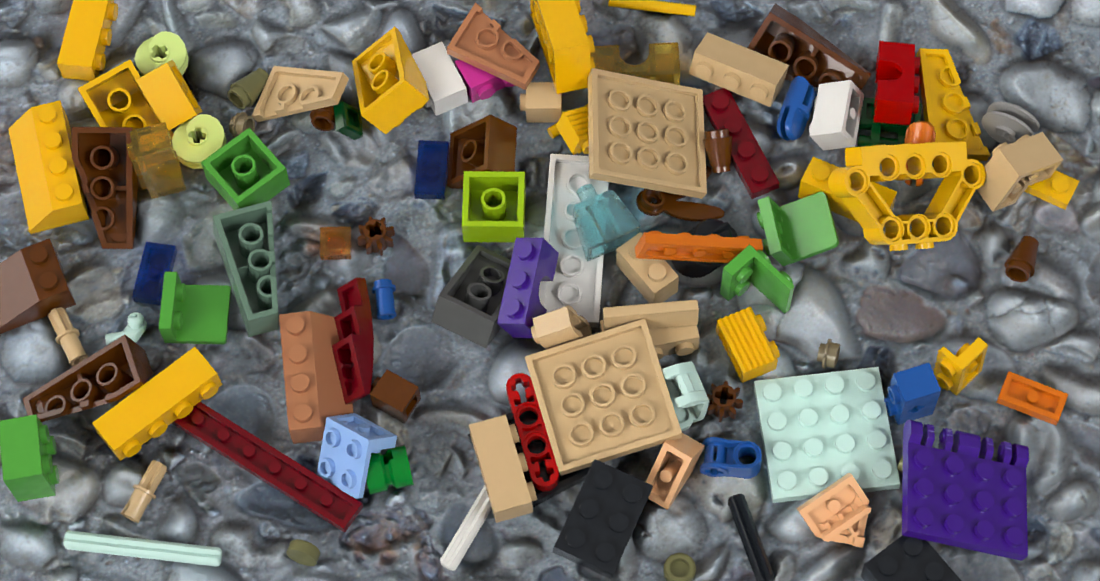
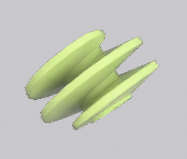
(160, 50)
(198, 129)

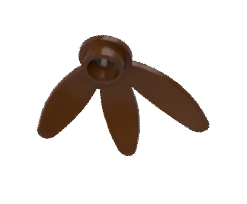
(656, 202)

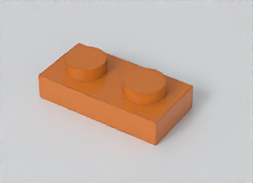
(1032, 398)

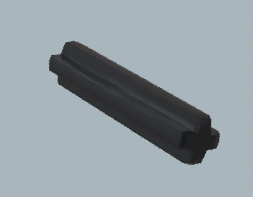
(750, 538)

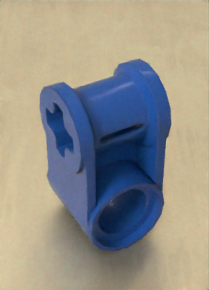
(728, 457)

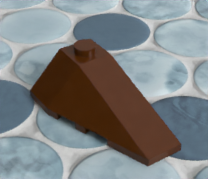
(93, 382)

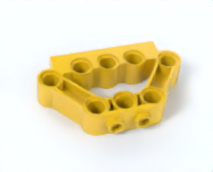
(945, 207)

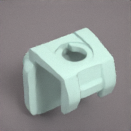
(686, 393)

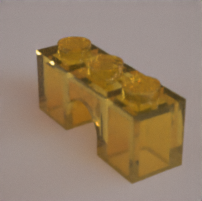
(661, 64)
(156, 161)

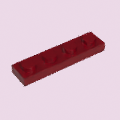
(746, 153)

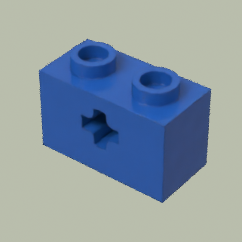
(912, 394)

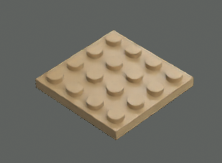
(646, 134)
(603, 396)

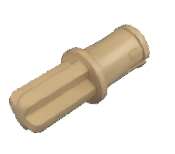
(67, 336)
(144, 491)

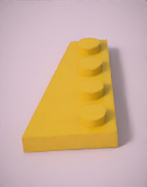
(945, 103)

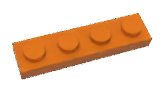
(693, 247)

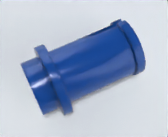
(384, 298)

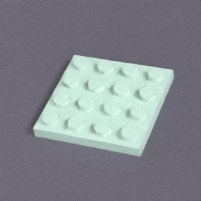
(822, 430)

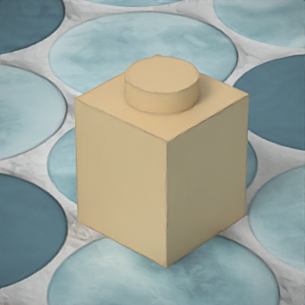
(541, 103)

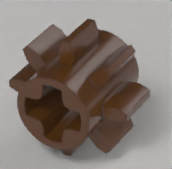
(376, 236)
(724, 392)

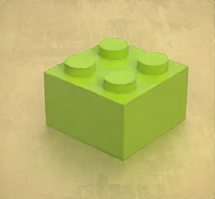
(493, 206)

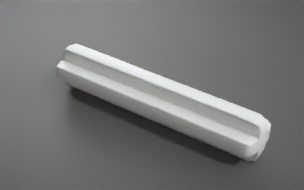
(467, 531)

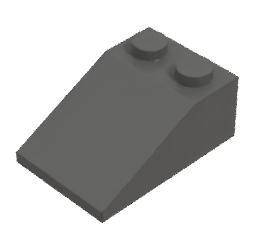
(474, 297)

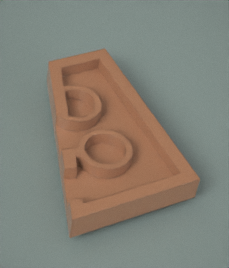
(490, 49)

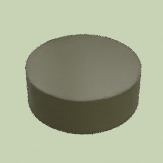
(303, 552)
(679, 568)

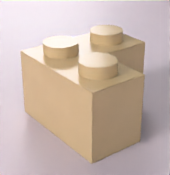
(1016, 167)

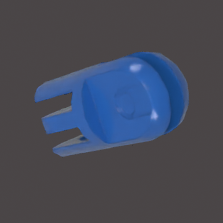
(796, 109)

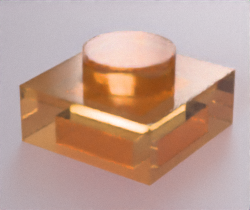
(335, 243)

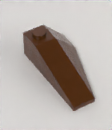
(805, 51)
(108, 182)

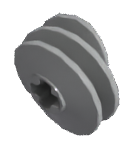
(1008, 122)

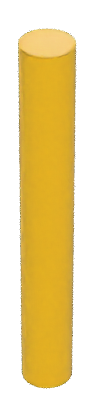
(655, 6)

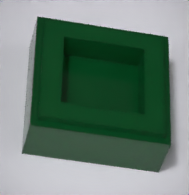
(348, 120)

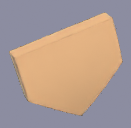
(838, 512)

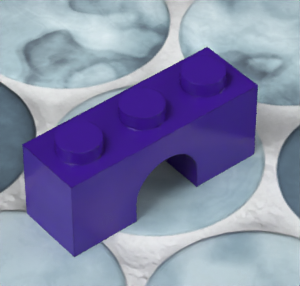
(530, 263)

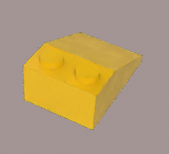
(388, 82)
(118, 99)

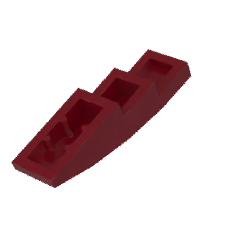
(356, 346)

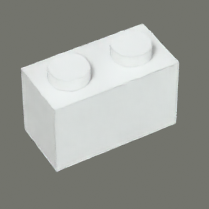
(442, 79)
(836, 115)

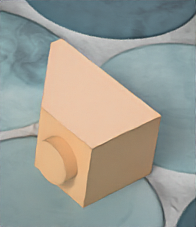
(673, 469)

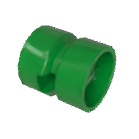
(389, 470)

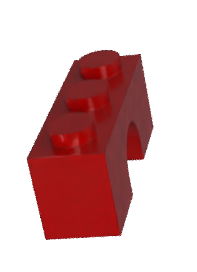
(896, 83)

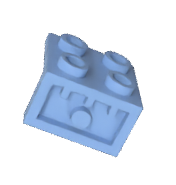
(348, 449)

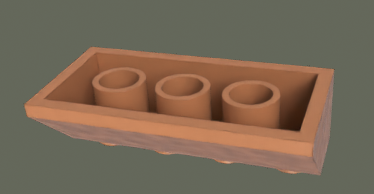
(310, 374)

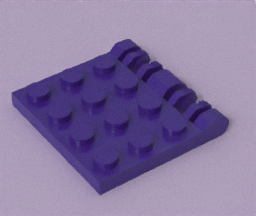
(964, 497)

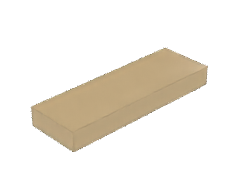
(656, 314)

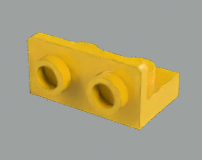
(958, 370)

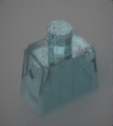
(602, 222)

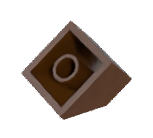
(481, 147)

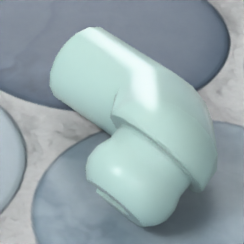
(134, 329)

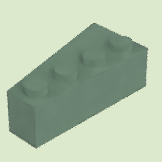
(248, 255)

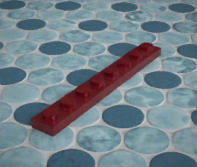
(271, 466)

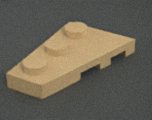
(298, 91)

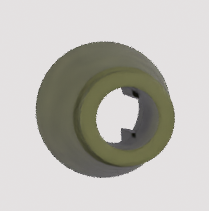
(247, 90)

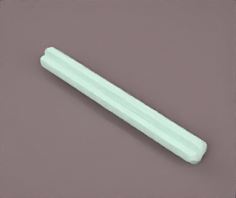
(142, 548)

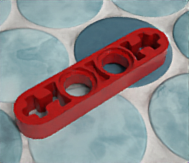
(530, 432)

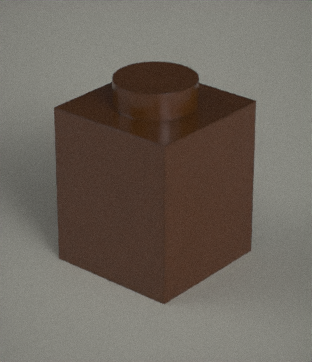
(394, 395)

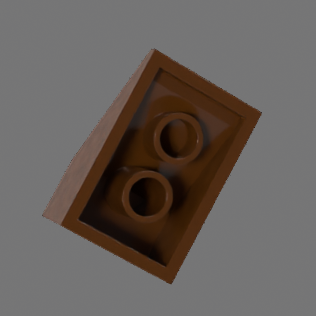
(32, 285)

